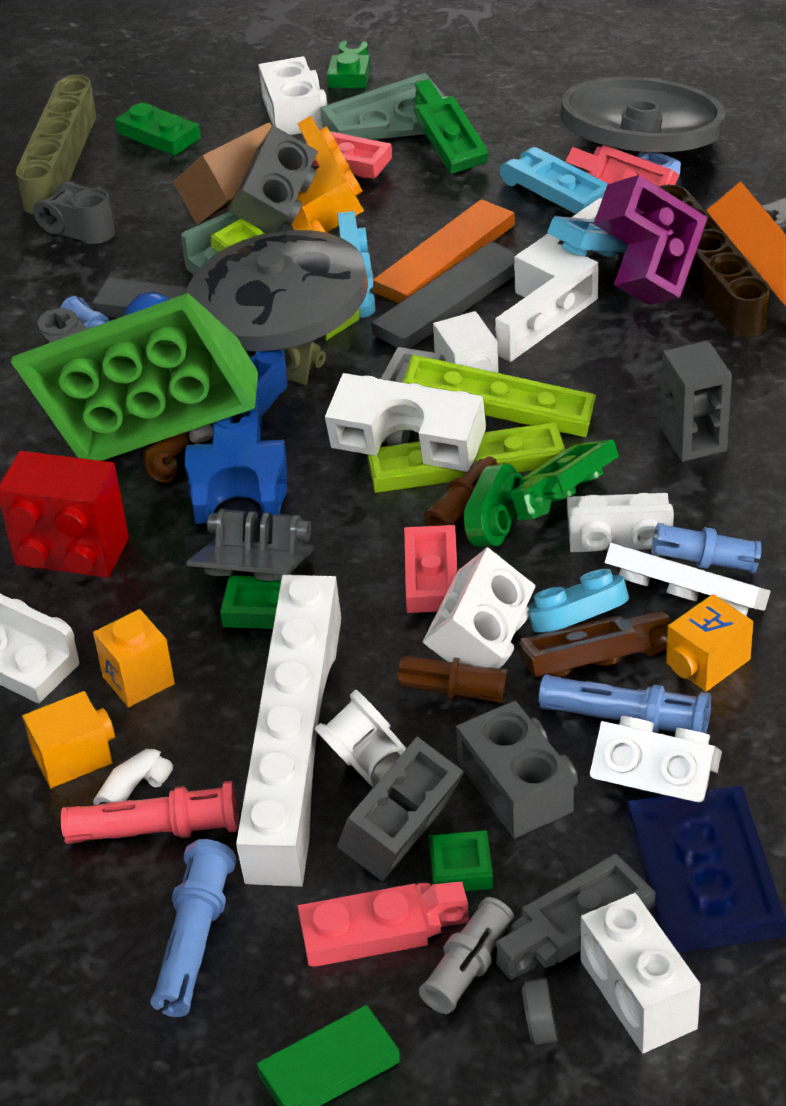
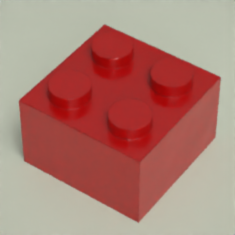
(63, 513)

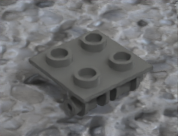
(240, 550)

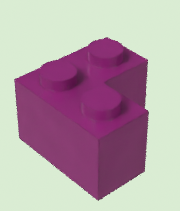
(659, 236)

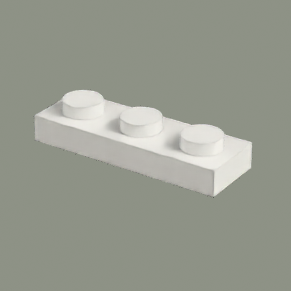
(684, 579)

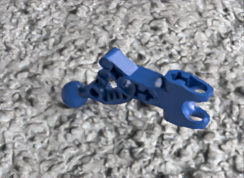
(238, 458)

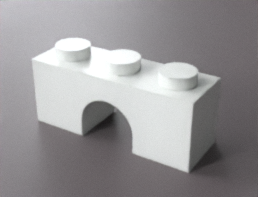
(373, 408)

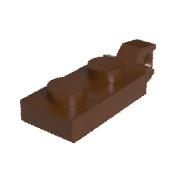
(594, 642)

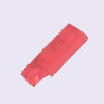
(614, 165)
(379, 921)

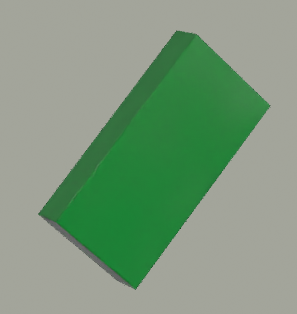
(329, 1061)

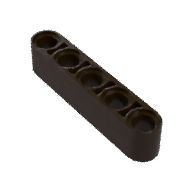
(725, 277)

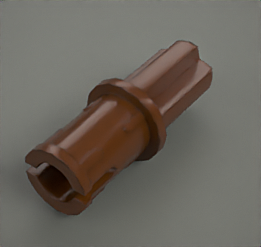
(452, 504)
(453, 678)

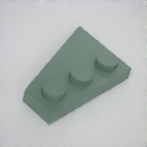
(377, 113)

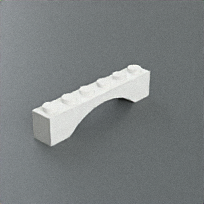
(280, 775)

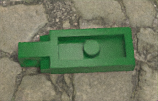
(448, 129)
(560, 475)

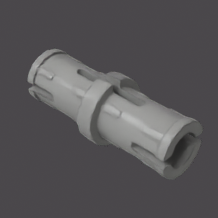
(466, 955)

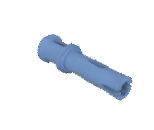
(610, 702)
(197, 904)

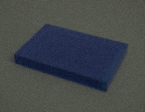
(706, 870)

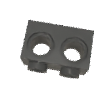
(279, 183)
(516, 768)
(399, 808)

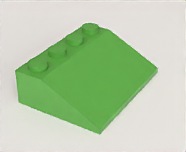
(140, 378)

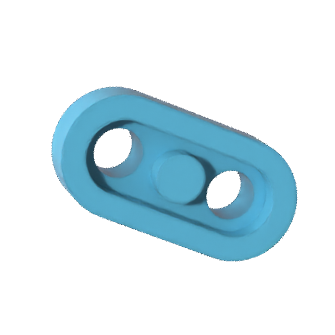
(561, 607)

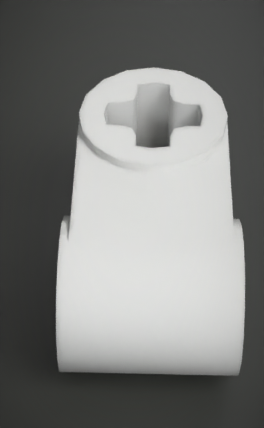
(362, 739)

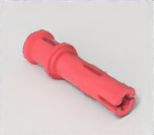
(179, 813)

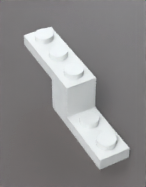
(554, 289)

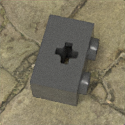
(695, 400)

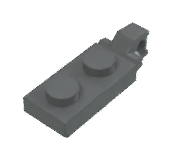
(552, 923)

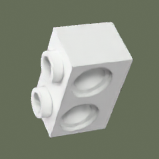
(291, 93)
(481, 612)
(639, 973)

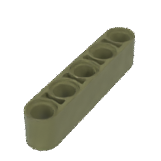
(56, 140)

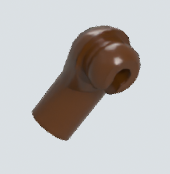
(160, 460)

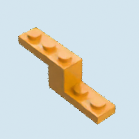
(333, 186)

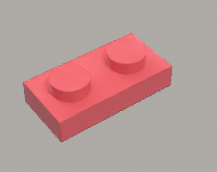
(363, 155)
(429, 566)

